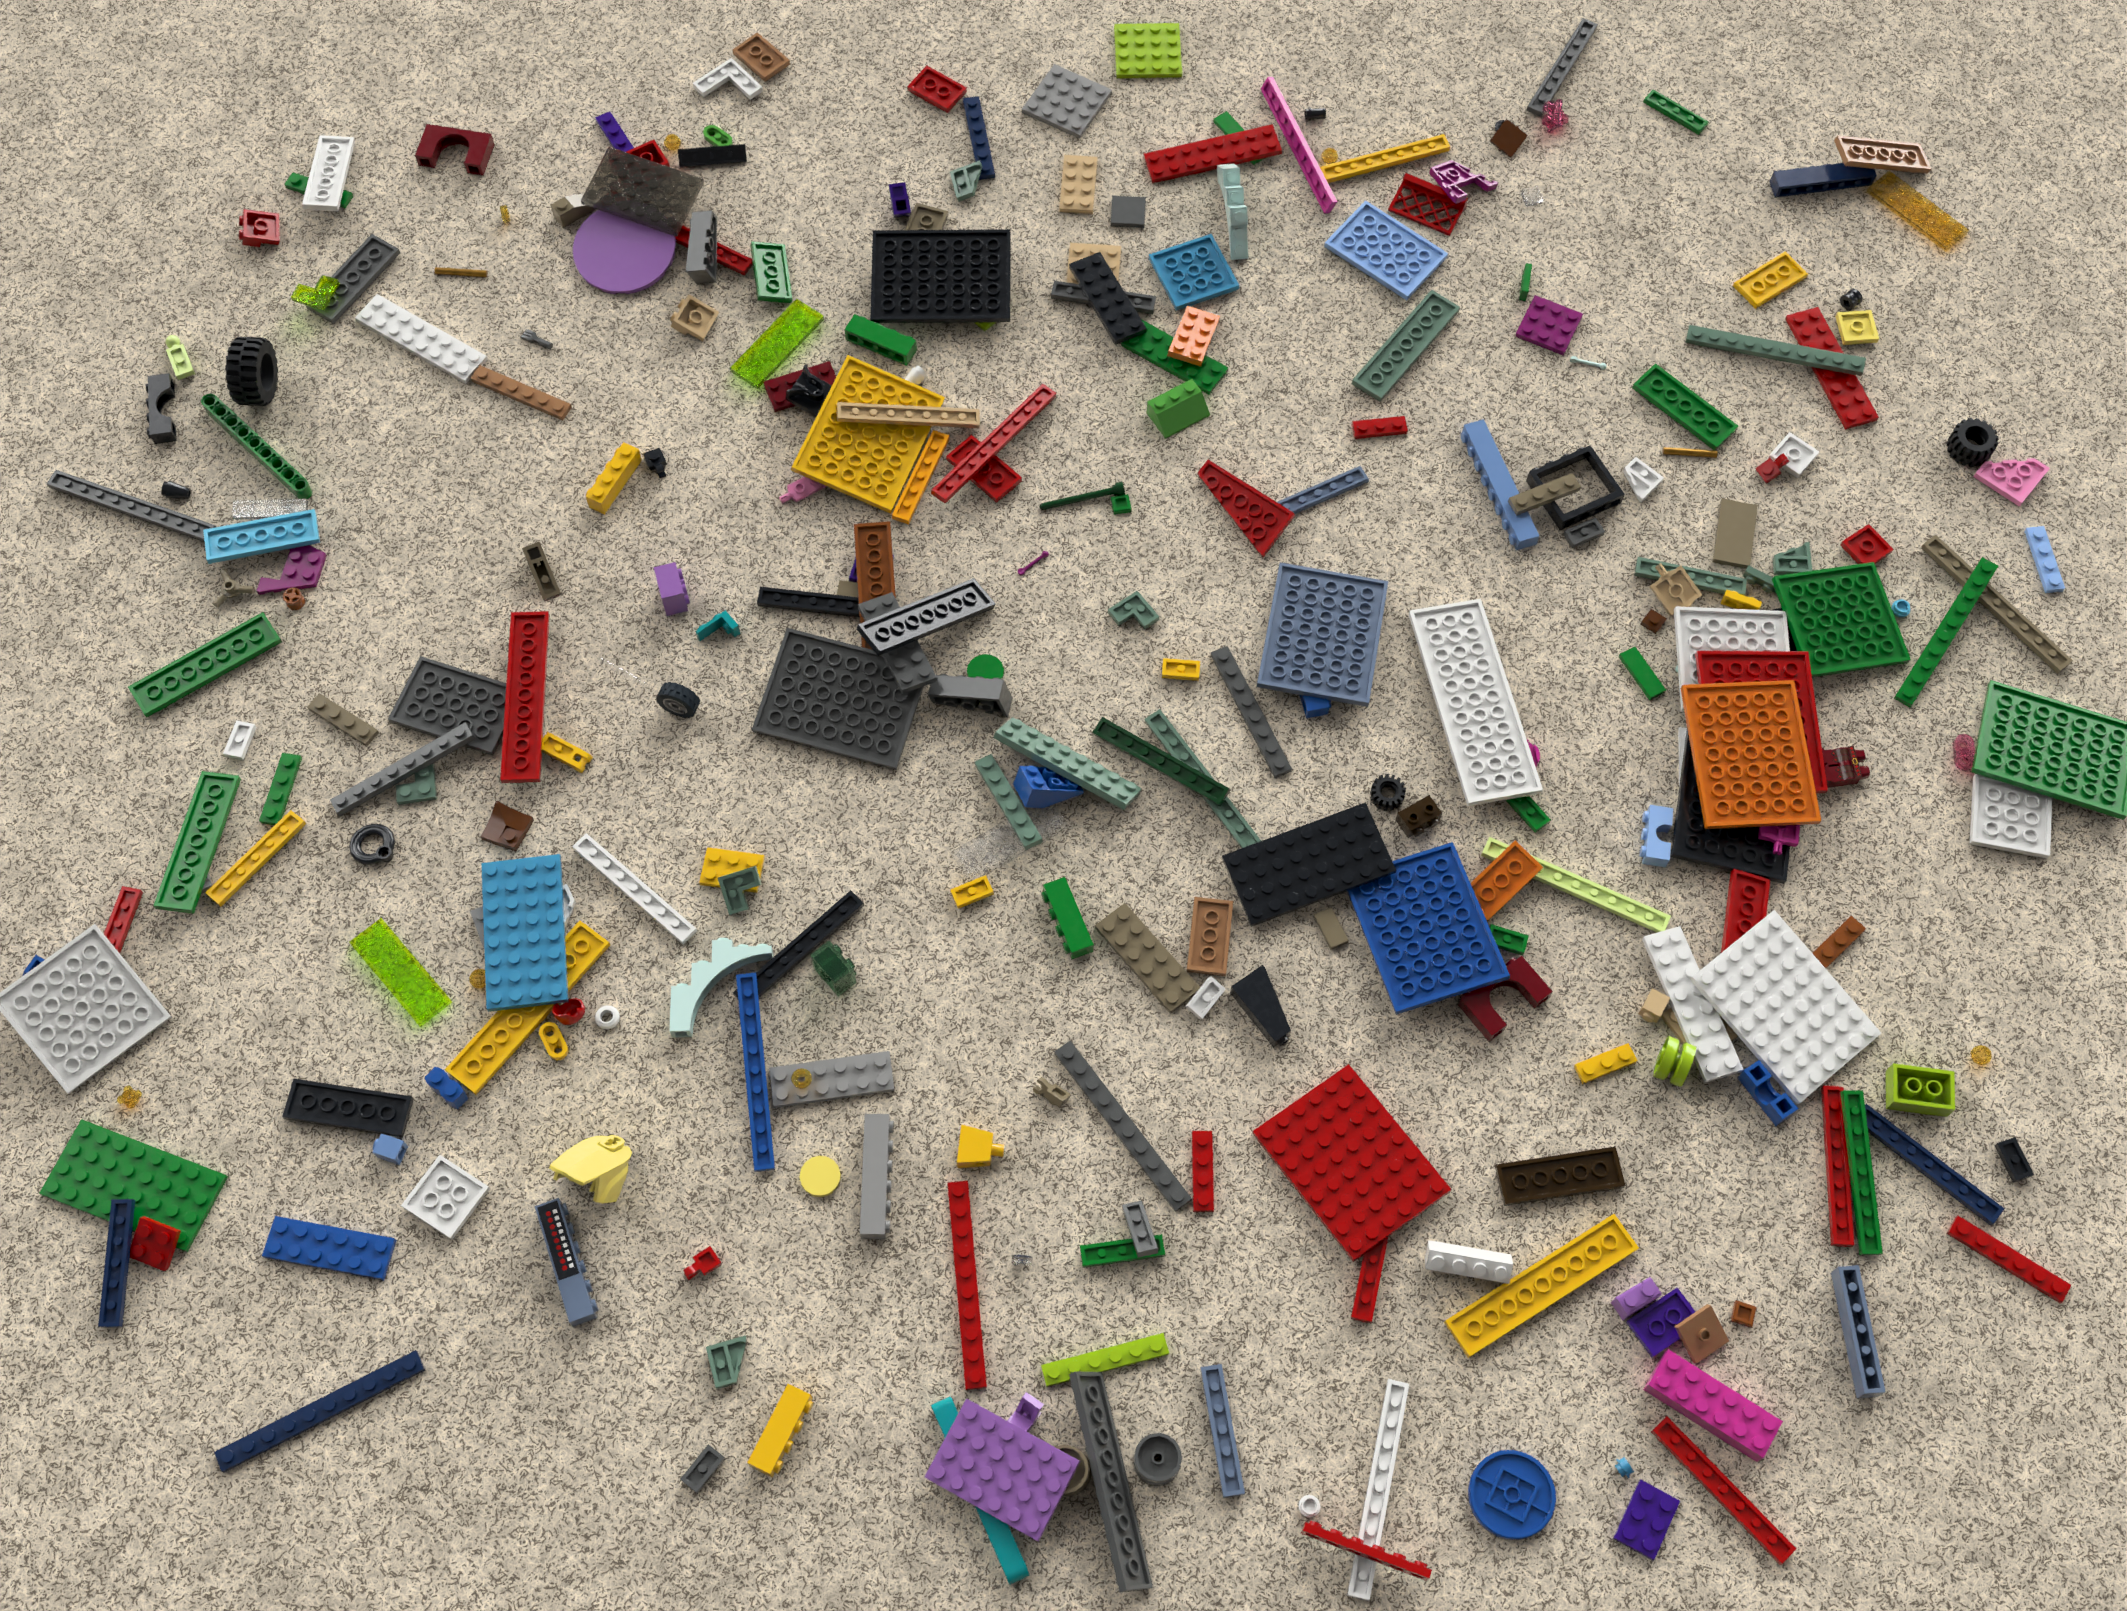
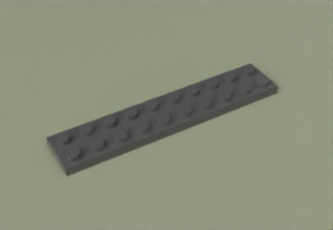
(1111, 1482)

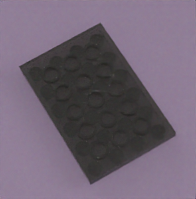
(642, 191)

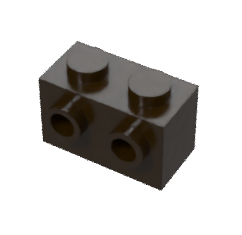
(1419, 817)

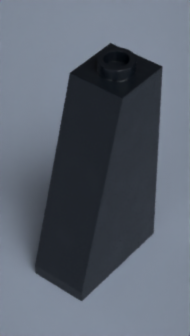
(1262, 1006)

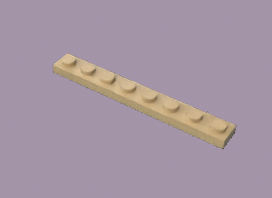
(908, 415)

